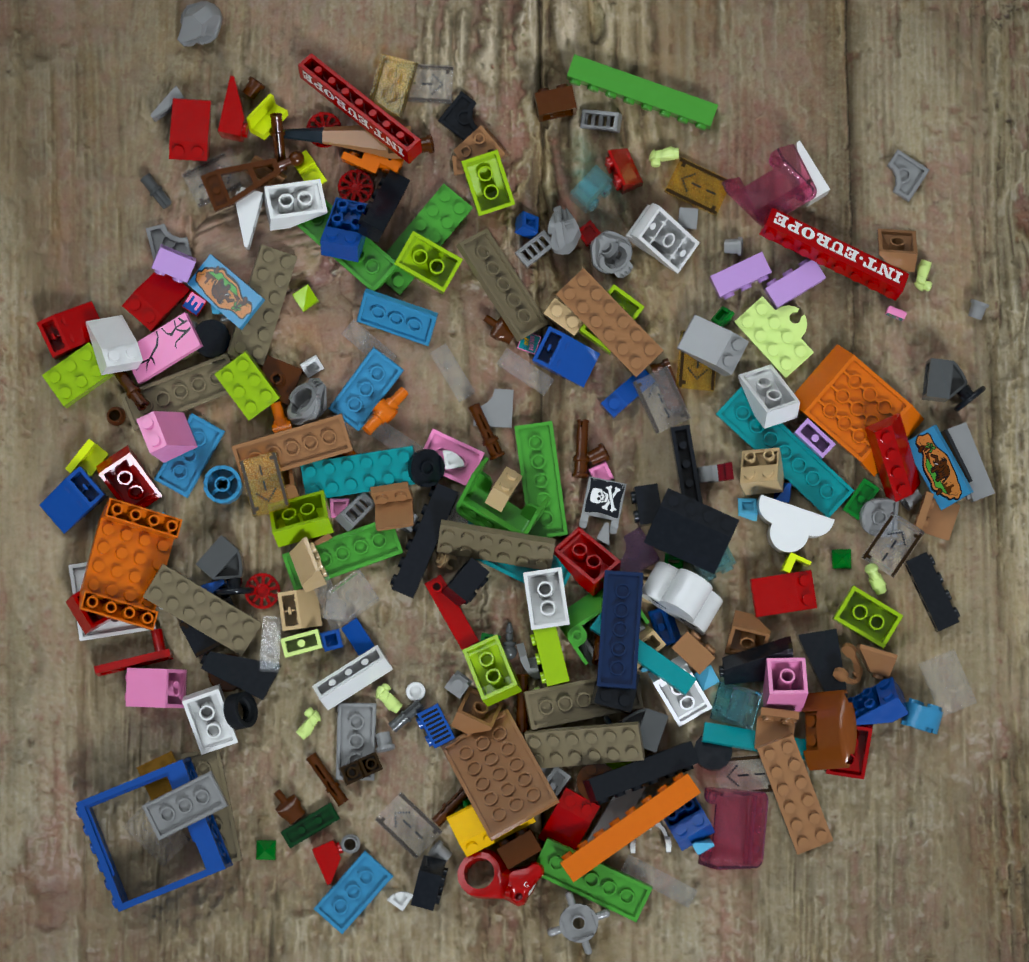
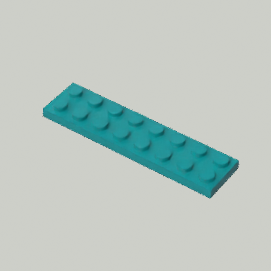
(800, 464)

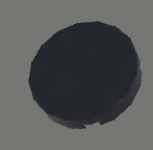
(214, 338)
(426, 468)
(712, 756)

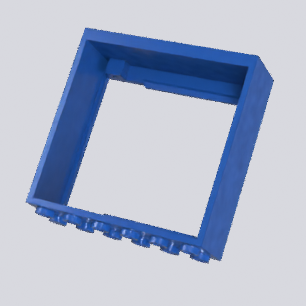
(203, 833)

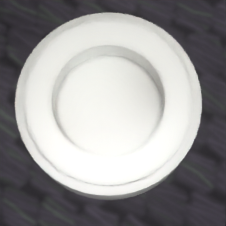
(415, 691)

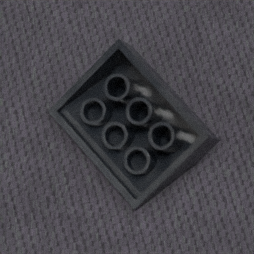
(691, 531)

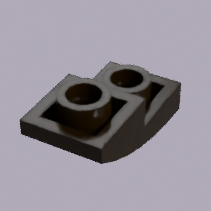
(360, 768)

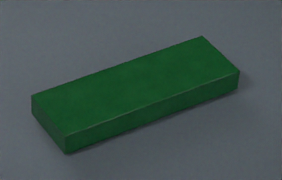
(310, 825)

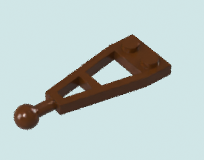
(218, 193)

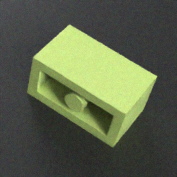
(301, 643)

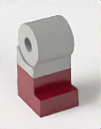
(716, 473)

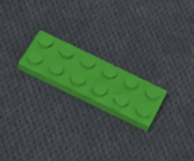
(435, 222)
(373, 265)
(541, 476)
(351, 551)
(600, 885)

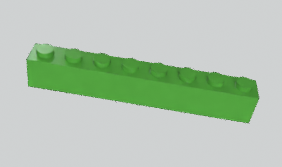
(641, 92)

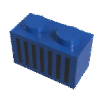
(435, 725)

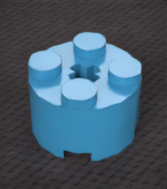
(223, 473)
(922, 717)

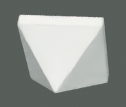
(311, 366)

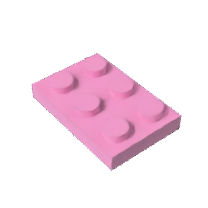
(471, 456)

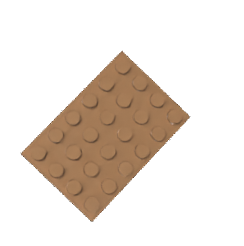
(500, 776)

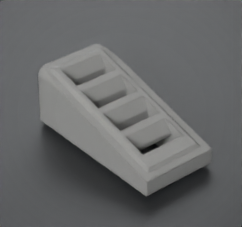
(165, 106)
(616, 115)
(519, 253)
(346, 519)

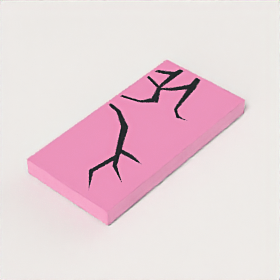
(166, 347)

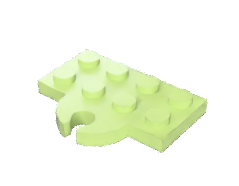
(776, 335)

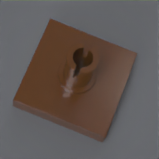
(282, 376)

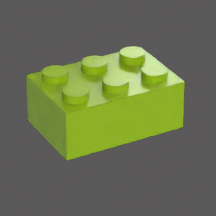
(628, 303)
(75, 376)
(247, 385)
(306, 517)
(867, 617)
(550, 656)

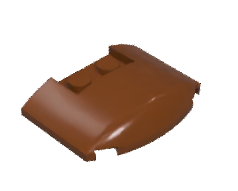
(829, 730)

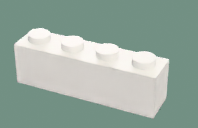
(352, 677)

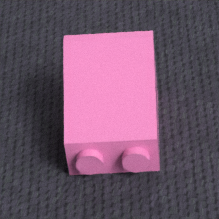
(166, 434)
(785, 684)
(155, 687)

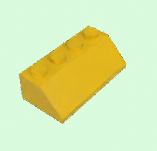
(471, 832)

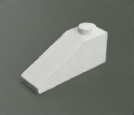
(248, 214)

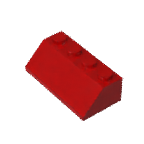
(893, 457)

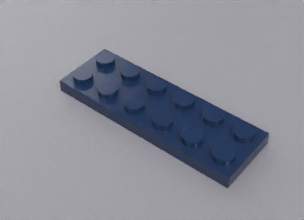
(620, 629)

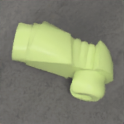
(665, 154)
(923, 270)
(875, 579)
(387, 698)
(308, 725)

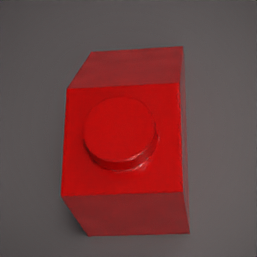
(328, 858)

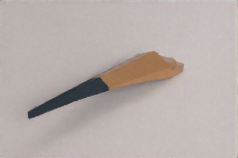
(349, 137)

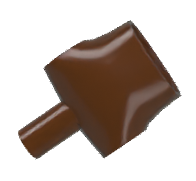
(500, 330)
(289, 808)

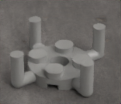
(574, 911)

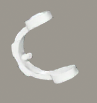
(668, 844)

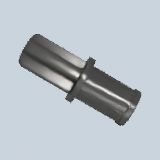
(156, 191)
(406, 715)

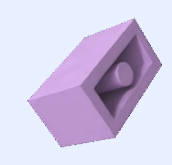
(173, 263)
(814, 438)

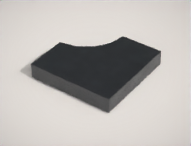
(459, 116)

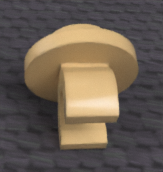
(442, 560)

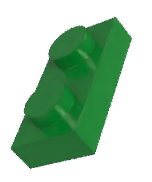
(862, 494)

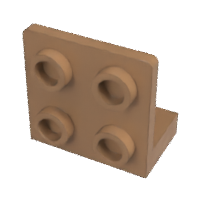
(479, 143)
(393, 506)
(933, 519)
(774, 724)

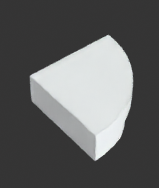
(452, 460)
(400, 899)

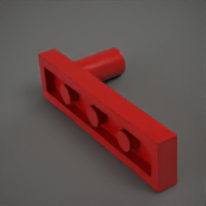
(451, 613)
(161, 654)

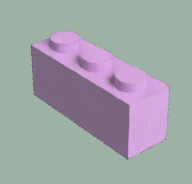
(740, 276)
(794, 283)

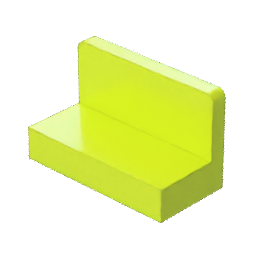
(260, 120)
(88, 457)
(790, 560)

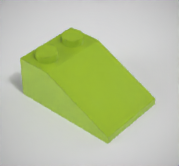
(488, 183)
(428, 262)
(492, 670)

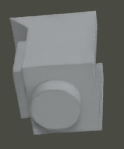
(458, 684)

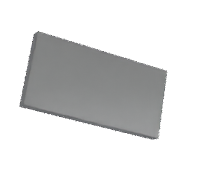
(355, 734)
(185, 805)

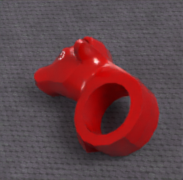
(510, 884)

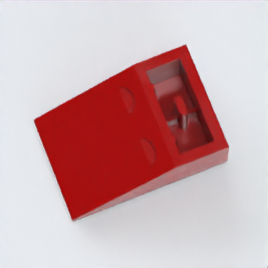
(623, 170)
(67, 330)

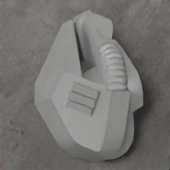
(200, 24)
(564, 231)
(611, 254)
(306, 406)

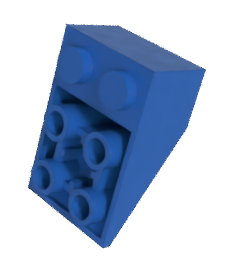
(340, 233)
(565, 357)
(73, 499)
(880, 703)
(689, 824)

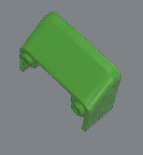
(474, 509)
(581, 613)

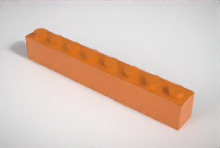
(629, 827)

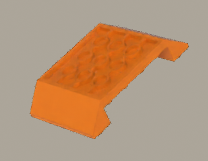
(847, 397)
(124, 560)

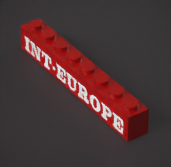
(360, 108)
(834, 254)

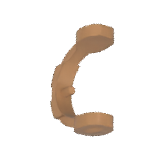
(841, 674)

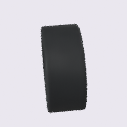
(231, 712)

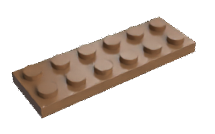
(609, 322)
(300, 444)
(794, 793)

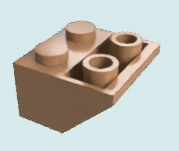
(694, 650)

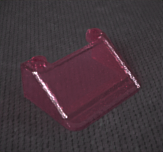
(782, 188)
(738, 828)

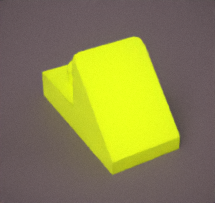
(308, 169)

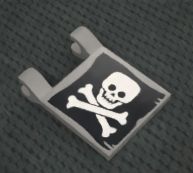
(603, 500)

